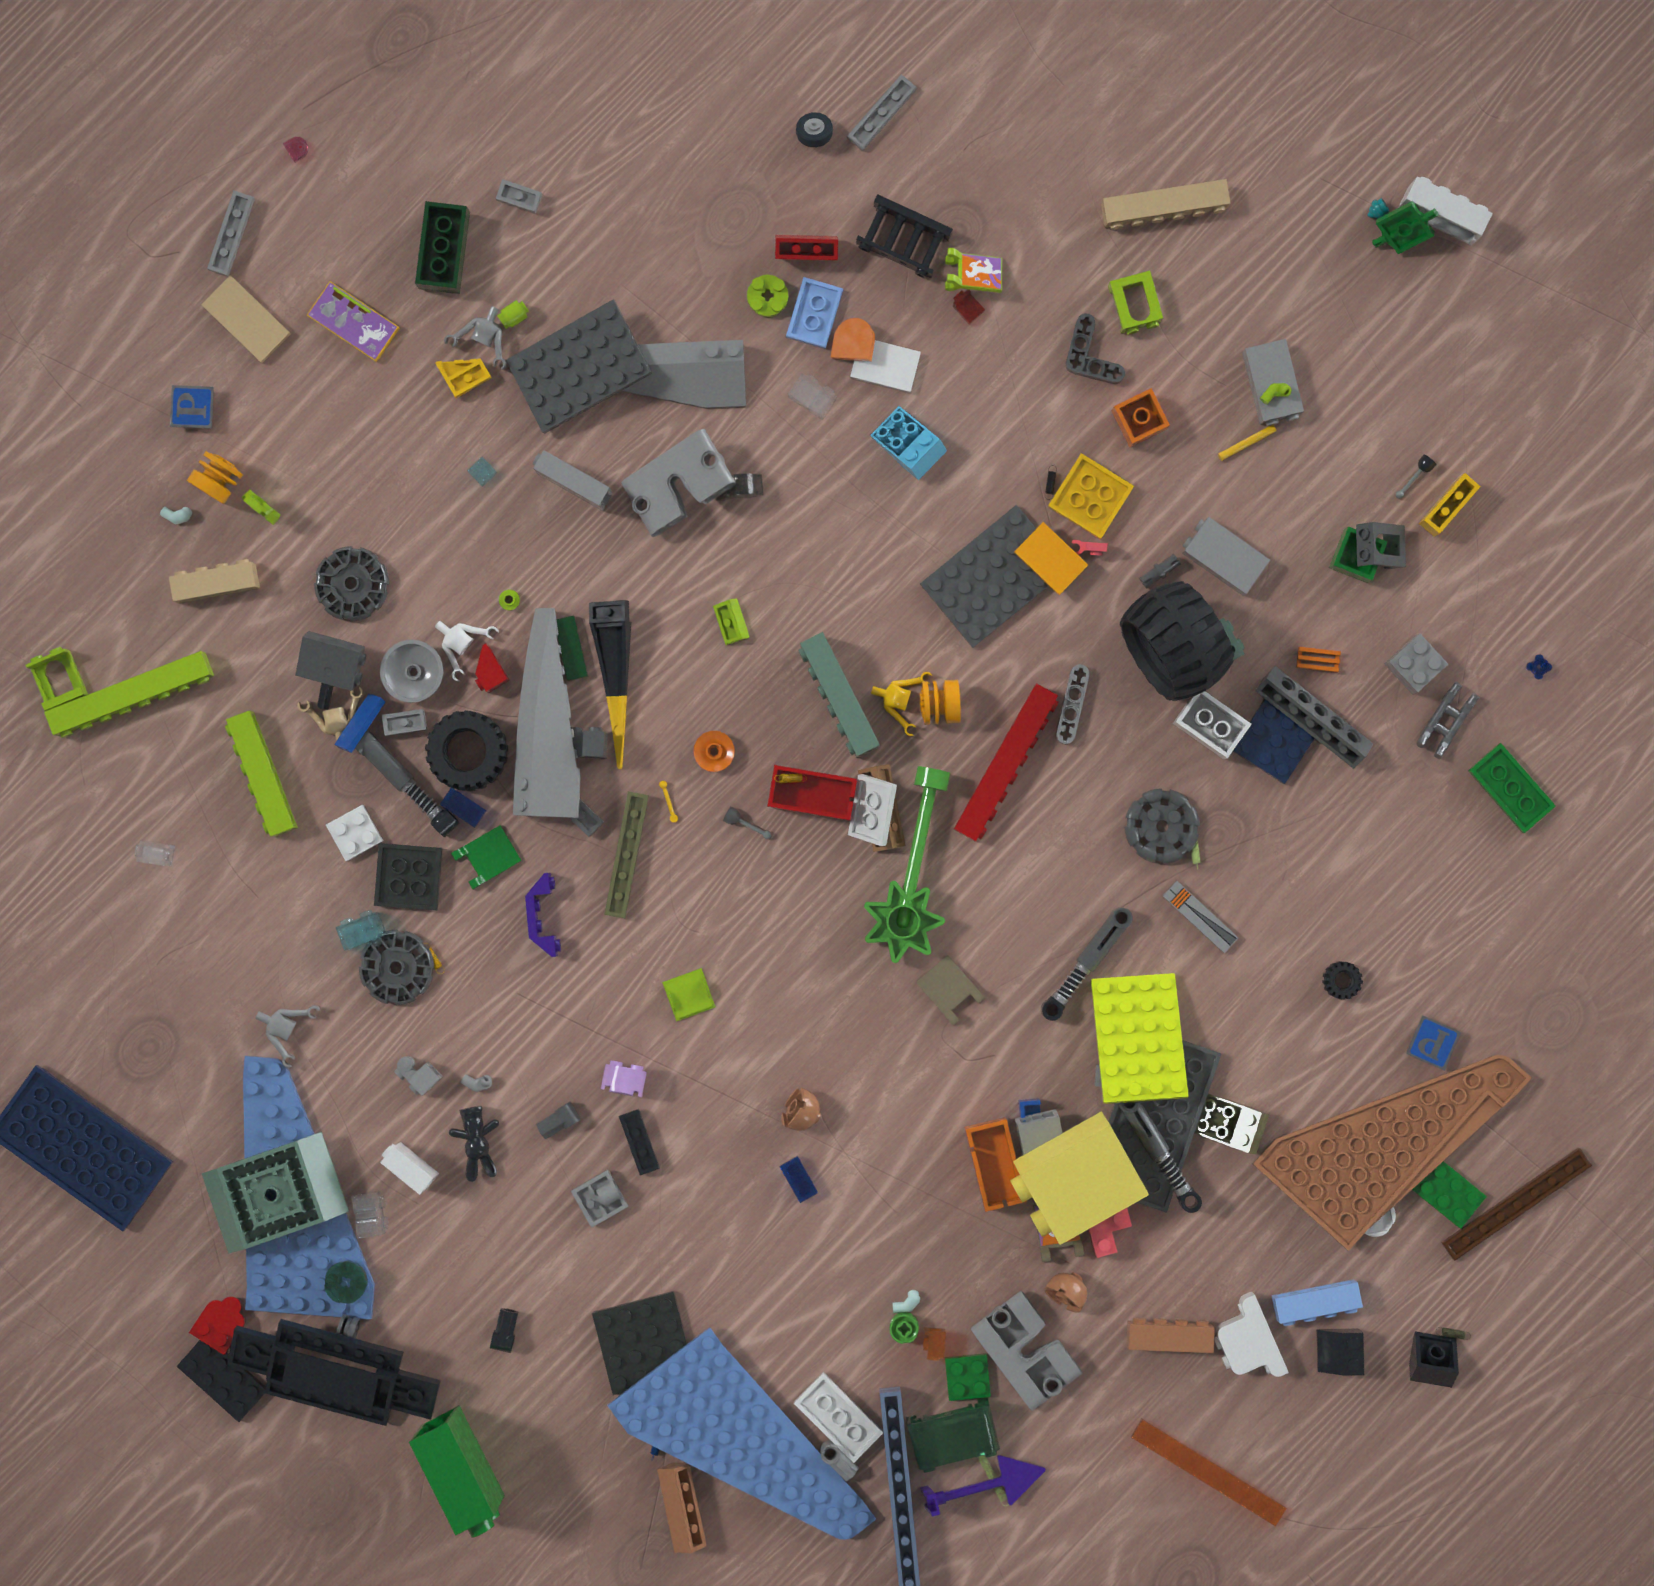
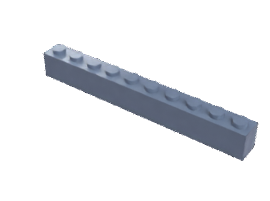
(899, 1486)

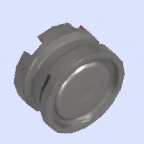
(348, 1326)

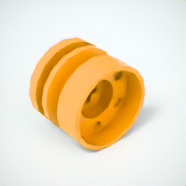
(215, 477)
(941, 702)

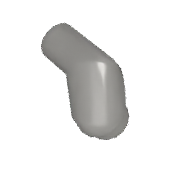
(477, 1084)

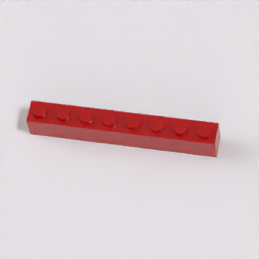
(1005, 763)

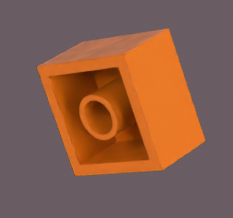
(1140, 417)

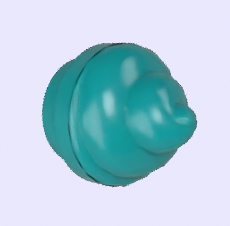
(1378, 209)

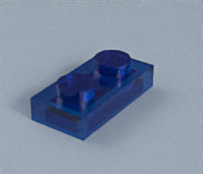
(463, 807)
(798, 1179)

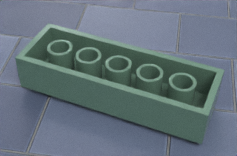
(839, 694)

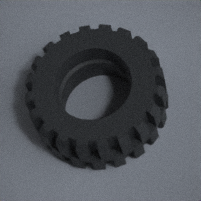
(438, 746)

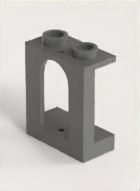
(1394, 552)

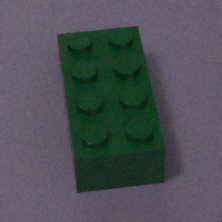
(442, 247)

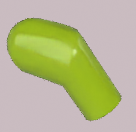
(1275, 390)

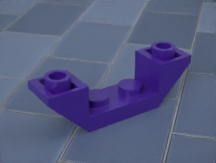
(547, 943)

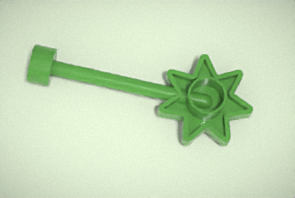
(904, 916)

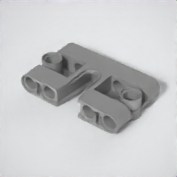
(657, 481)
(1025, 1372)

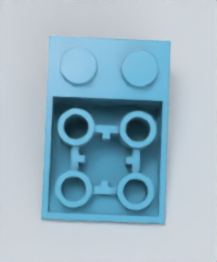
(909, 442)

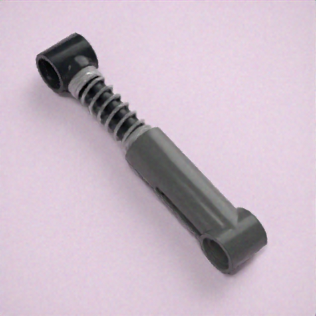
(402, 780)
(1088, 961)
(1159, 1150)

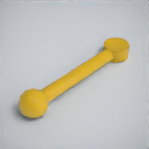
(673, 818)

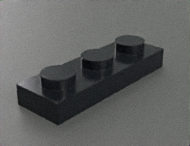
(639, 1142)

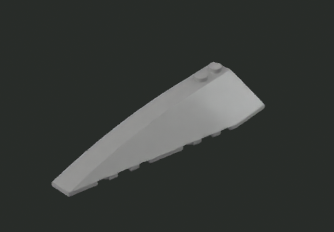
(695, 373)

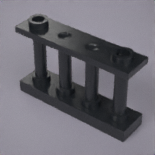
(921, 224)

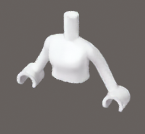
(459, 641)

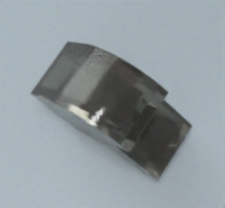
(746, 487)

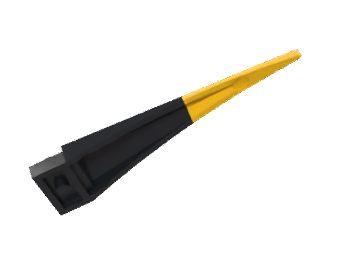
(612, 639)

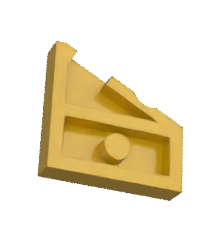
(463, 375)

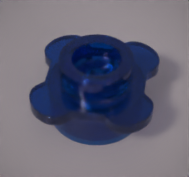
(1545, 666)

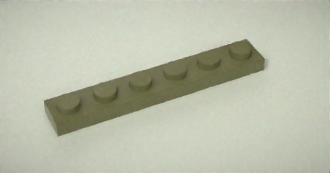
(626, 855)

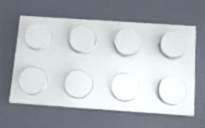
(838, 1417)

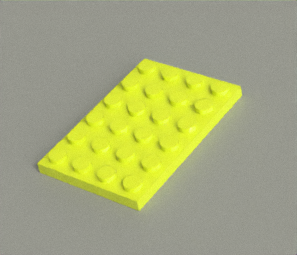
(1139, 1038)

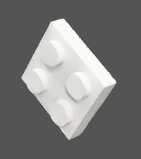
(354, 833)

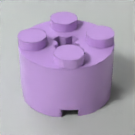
(623, 1079)

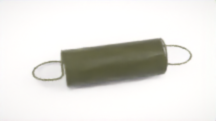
(1453, 1333)

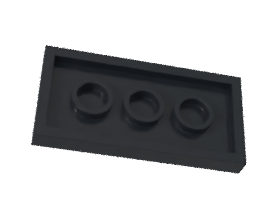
(228, 1386)

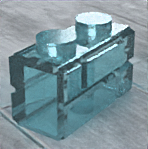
(360, 931)

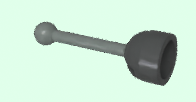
(733, 817)

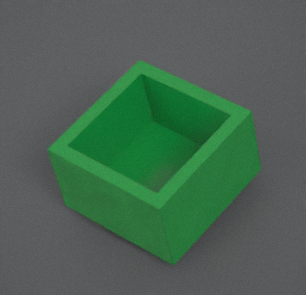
(1346, 557)

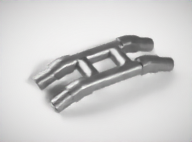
(1459, 718)

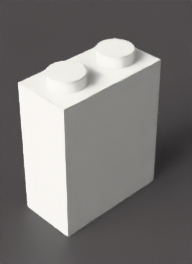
(409, 1167)

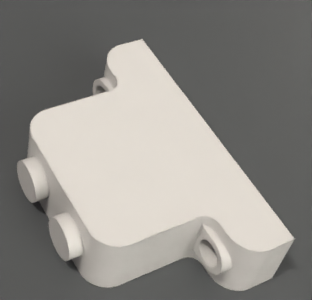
(1248, 1340)

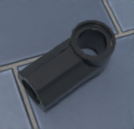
(504, 1335)

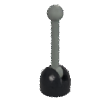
(1425, 464)

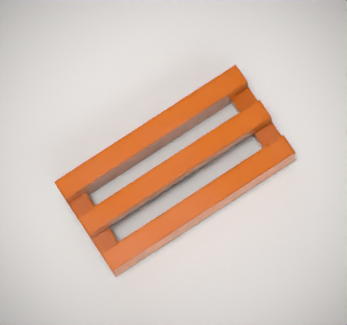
(1336, 661)

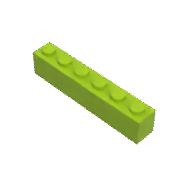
(261, 774)

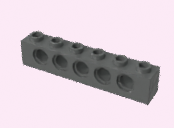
(1314, 717)

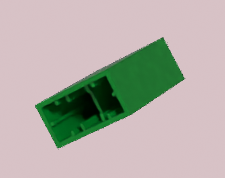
(458, 1472)

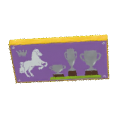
(353, 321)

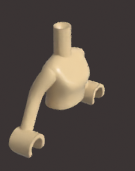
(334, 718)

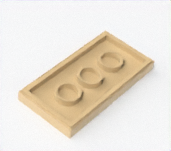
(246, 319)

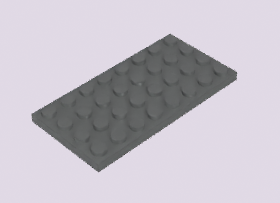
(1175, 1121)

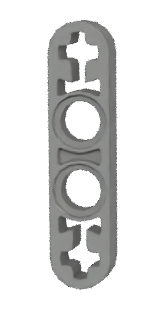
(1076, 705)

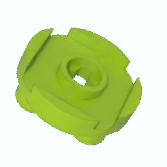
(775, 304)
(261, 506)

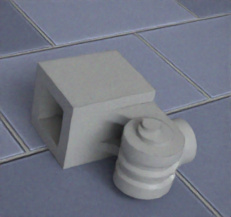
(420, 1080)

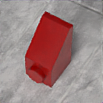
(489, 671)

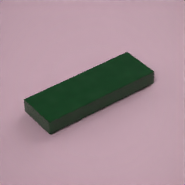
(571, 648)

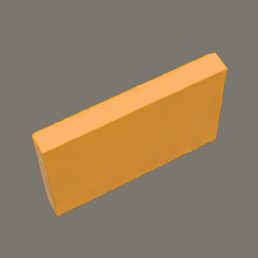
(1051, 558)

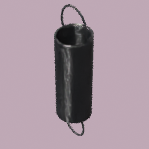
(1050, 482)

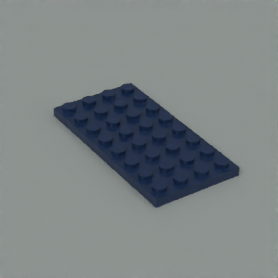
(81, 1148)

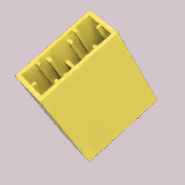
(1078, 1179)

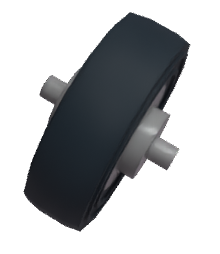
(814, 129)

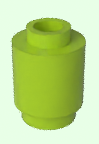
(513, 314)

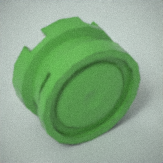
(904, 1327)

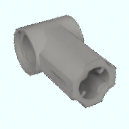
(838, 1461)

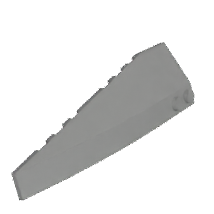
(545, 755)

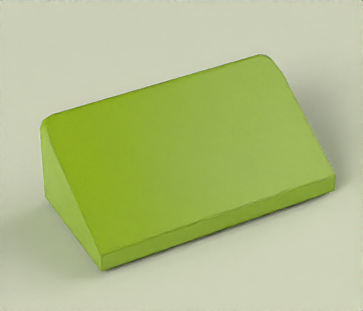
(731, 621)

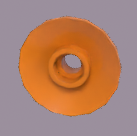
(711, 740)

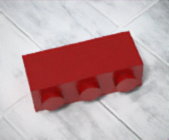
(806, 247)

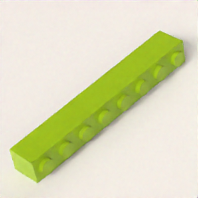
(129, 694)

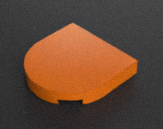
(853, 341)

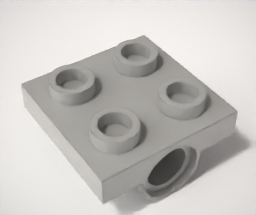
(599, 1198)

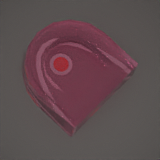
(297, 148)

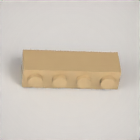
(214, 582)

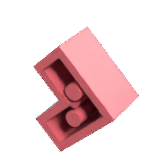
(1102, 1236)

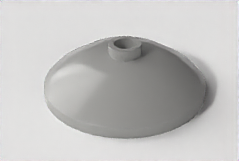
(397, 668)

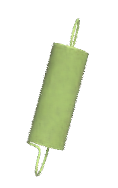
(1195, 854)

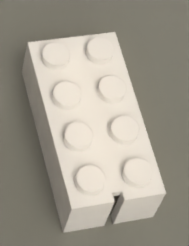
(1455, 213)

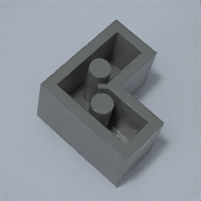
(590, 743)

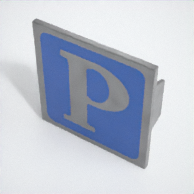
(191, 406)
(1433, 1043)

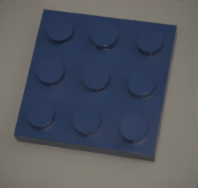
(1273, 742)

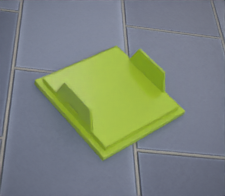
(689, 994)

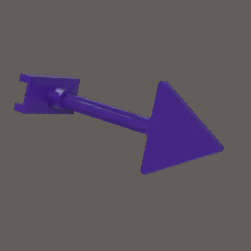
(1015, 1477)

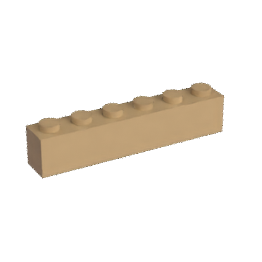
(1165, 203)

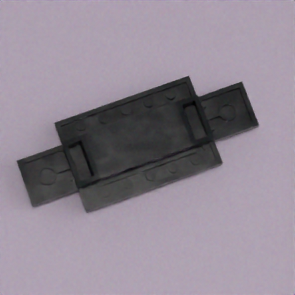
(329, 1383)

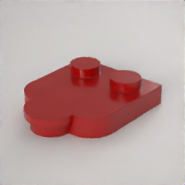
(218, 1323)

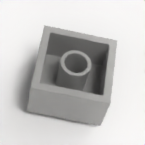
(1416, 663)

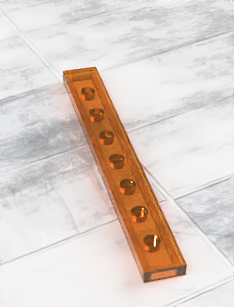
(1208, 1472)

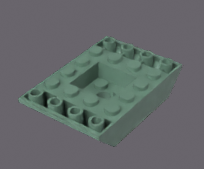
(304, 1188)

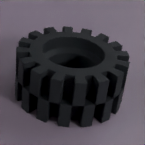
(1355, 980)

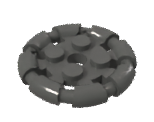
(364, 585)
(1171, 817)
(407, 974)

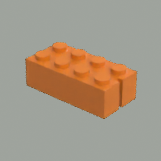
(993, 1162)

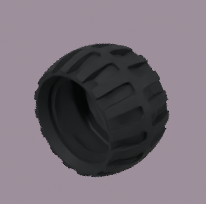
(1177, 641)

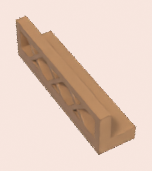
(895, 834)

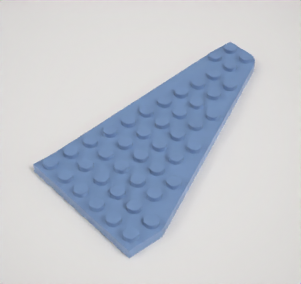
(292, 1269)
(725, 1424)

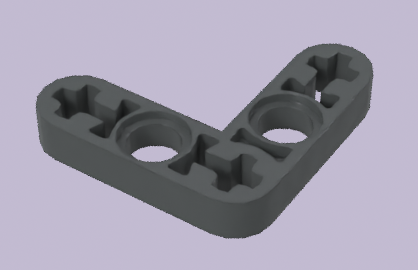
(1085, 360)

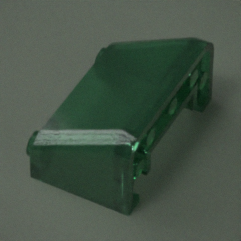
(953, 1435)

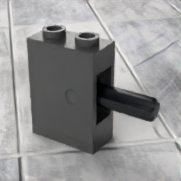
(331, 663)

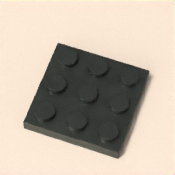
(408, 876)

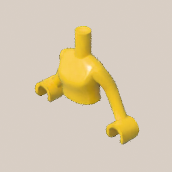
(898, 698)

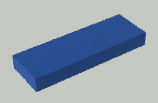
(360, 723)

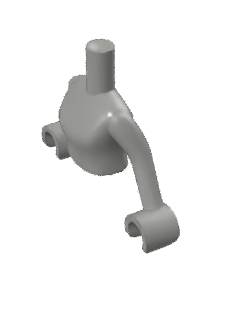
(484, 333)
(282, 1026)

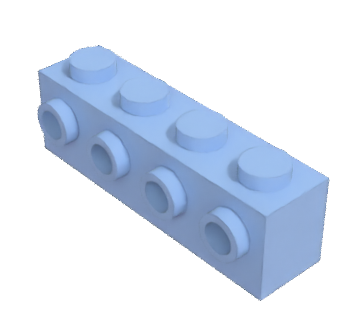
(1317, 1301)

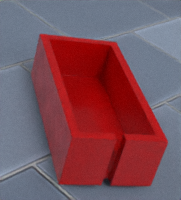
(818, 795)

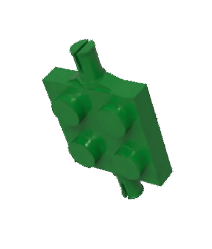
(1405, 227)

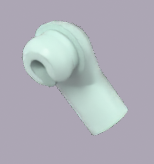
(176, 517)
(909, 1304)

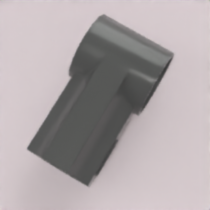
(562, 1118)

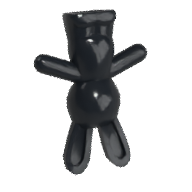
(476, 1144)

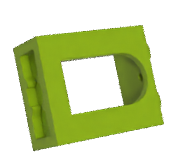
(1127, 322)
(38, 667)

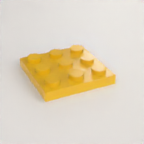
(1090, 496)

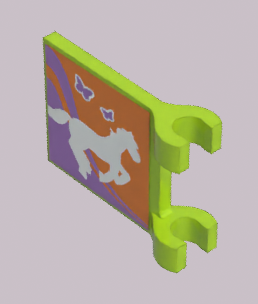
(974, 272)

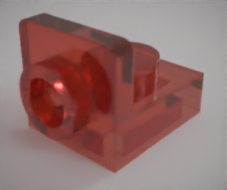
(967, 306)

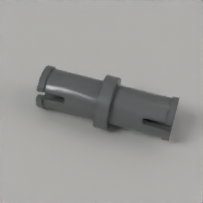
(1160, 571)

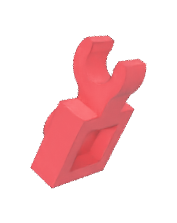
(1094, 548)

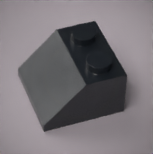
(1340, 1351)
(1433, 1359)

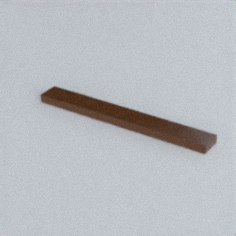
(1516, 1204)

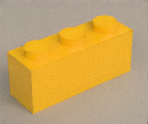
(1449, 505)

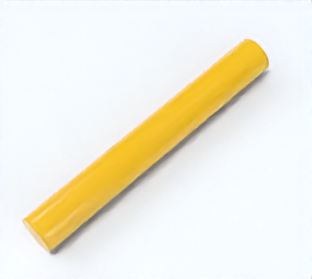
(1246, 442)

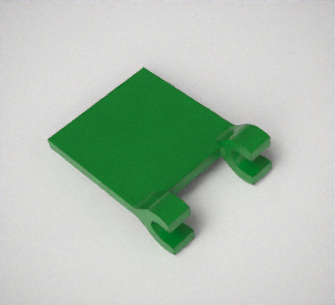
(489, 855)

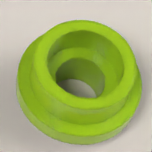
(514, 604)

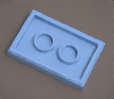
(814, 313)

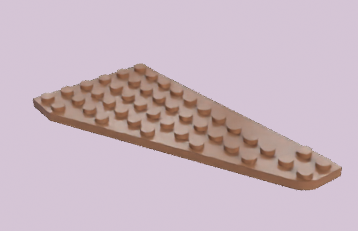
(1370, 1157)

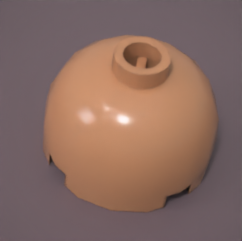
(801, 1111)
(1068, 1290)

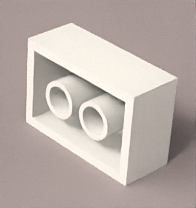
(1212, 724)

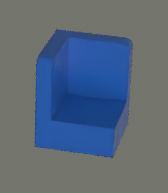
(1029, 1107)

